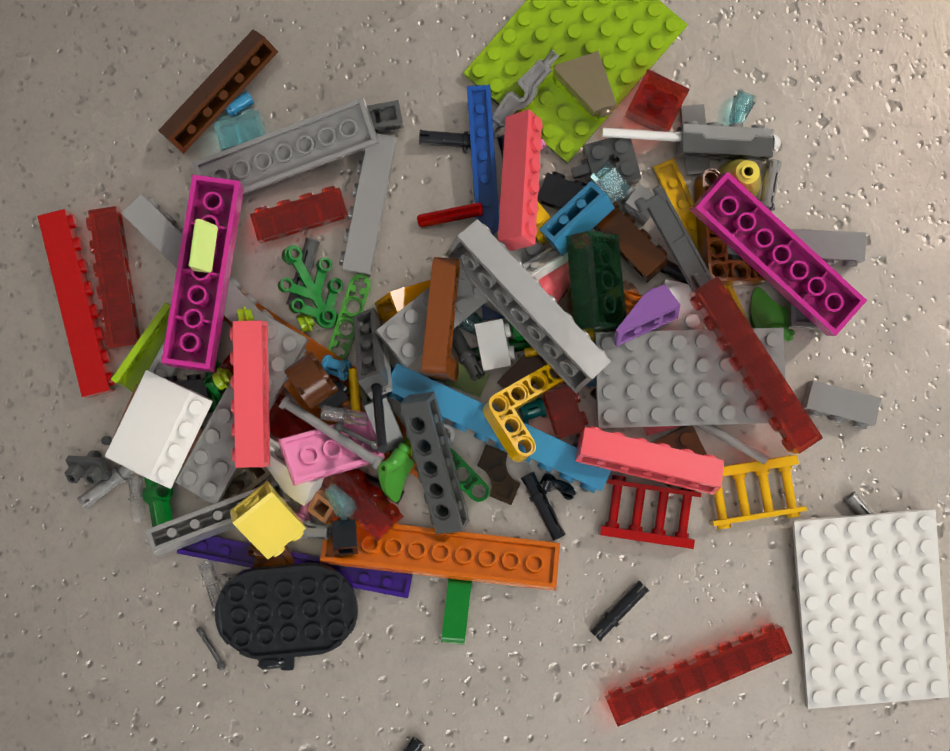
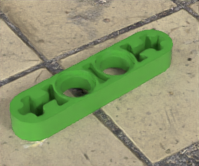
(345, 316)

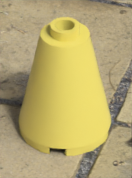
(745, 172)

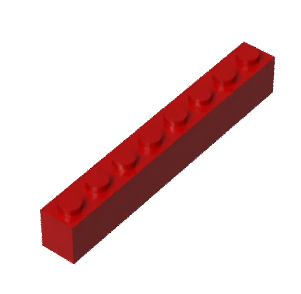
(76, 303)

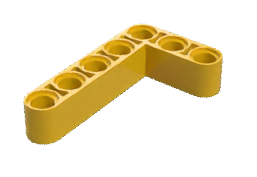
(509, 416)

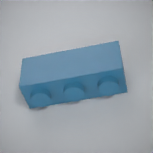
(577, 216)

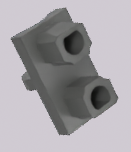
(89, 467)

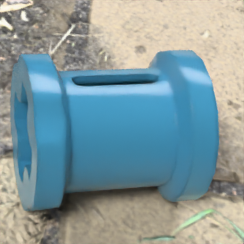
(336, 367)

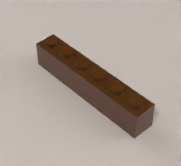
(218, 91)

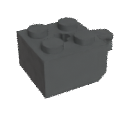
(614, 149)

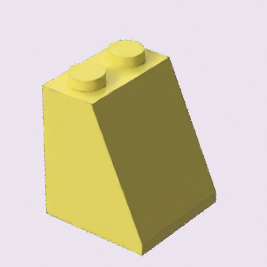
(267, 521)

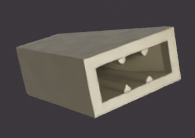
(587, 83)

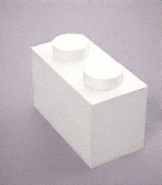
(494, 344)

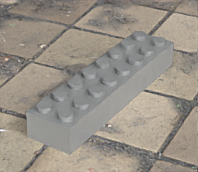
(527, 306)

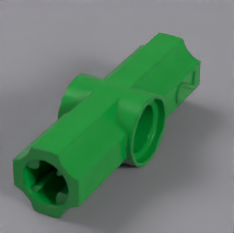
(158, 499)

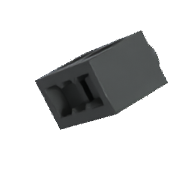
(386, 116)

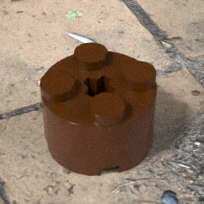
(311, 380)

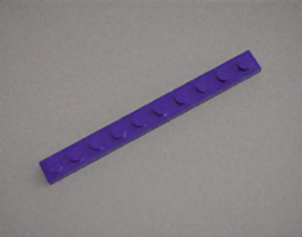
(236, 551)

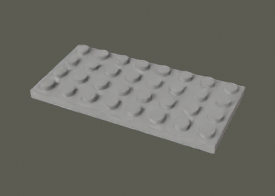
(677, 380)

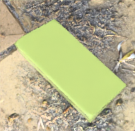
(203, 246)
(466, 384)

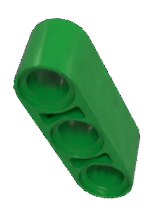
(472, 480)
(456, 611)

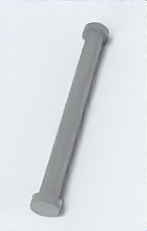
(330, 432)

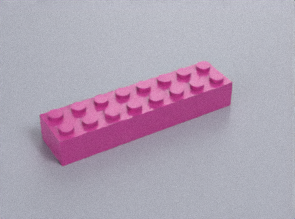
(778, 254)
(200, 296)

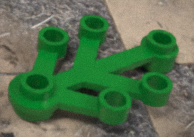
(312, 289)

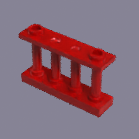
(658, 533)

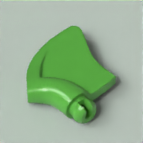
(768, 314)
(394, 472)

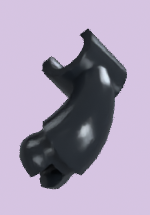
(549, 482)
(270, 663)

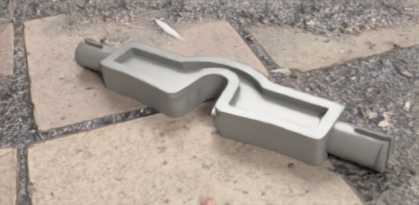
(529, 83)

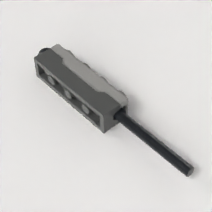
(373, 367)

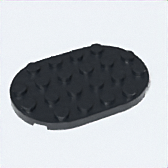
(286, 610)

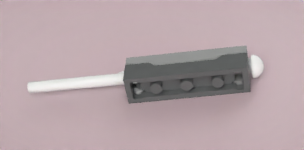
(711, 140)

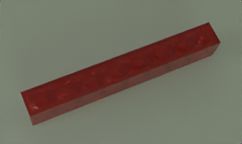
(755, 366)
(698, 674)

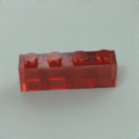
(299, 215)

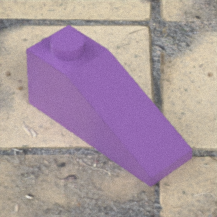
(653, 310)

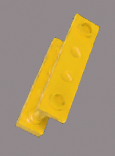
(739, 472)

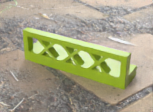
(144, 351)

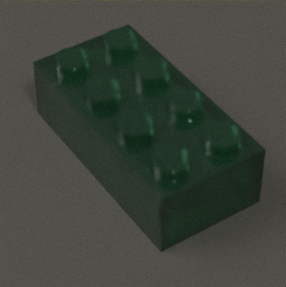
(596, 281)

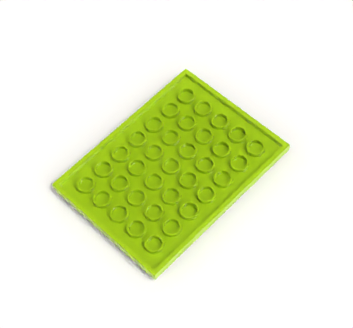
(625, 32)

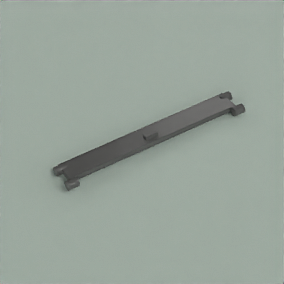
(675, 237)

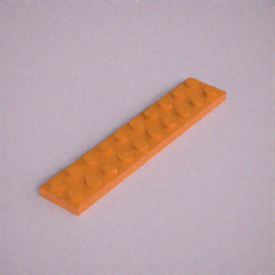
(453, 556)

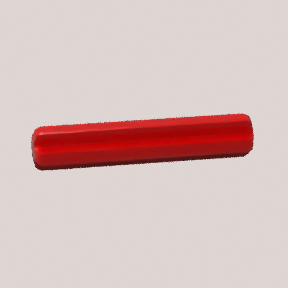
(450, 214)

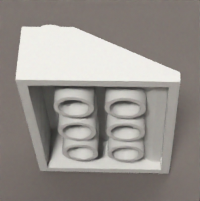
(158, 429)

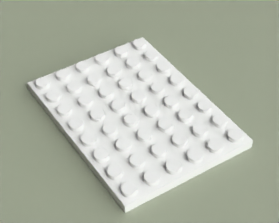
(870, 608)

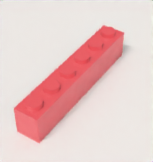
(520, 180)
(250, 394)
(649, 460)

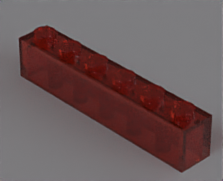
(114, 278)

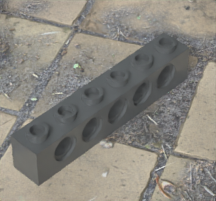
(426, 407)

